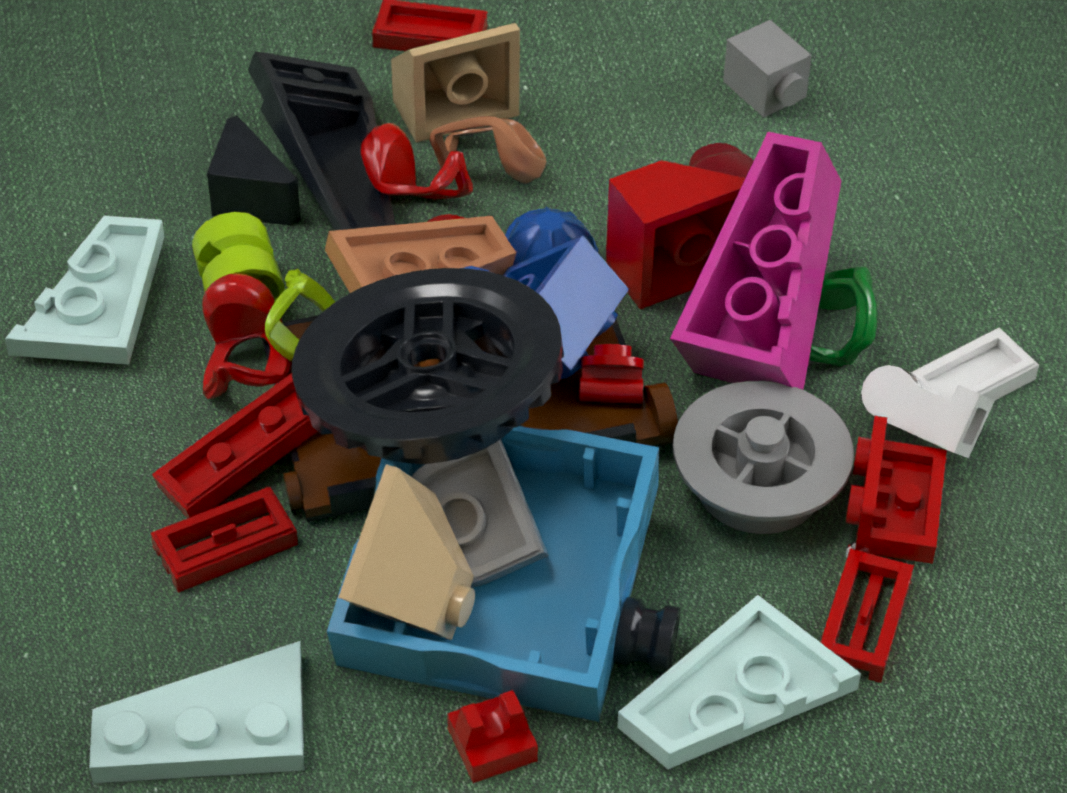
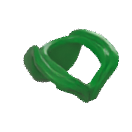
(842, 291)

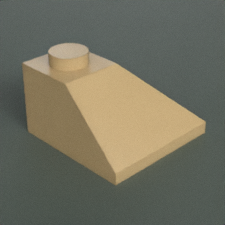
(458, 80)
(410, 560)

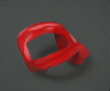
(391, 167)
(236, 312)

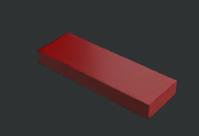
(235, 451)

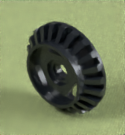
(361, 352)

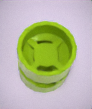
(236, 245)

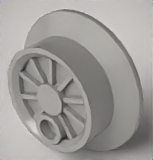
(762, 455)

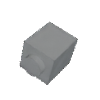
(767, 68)

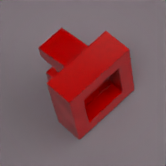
(492, 736)

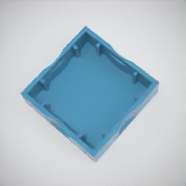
(551, 622)

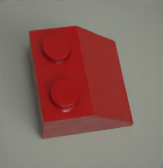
(665, 226)

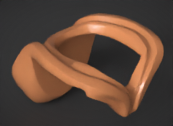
(516, 147)

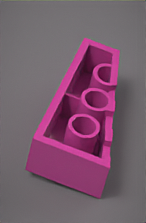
(766, 271)

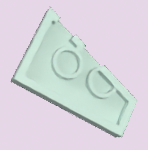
(99, 299)
(735, 684)
(206, 725)

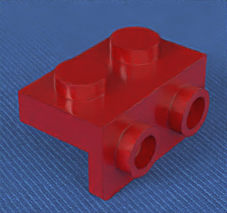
(899, 498)

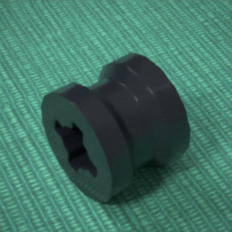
(646, 635)

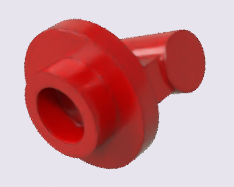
(611, 375)

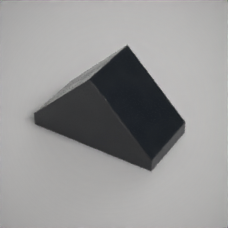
(251, 178)

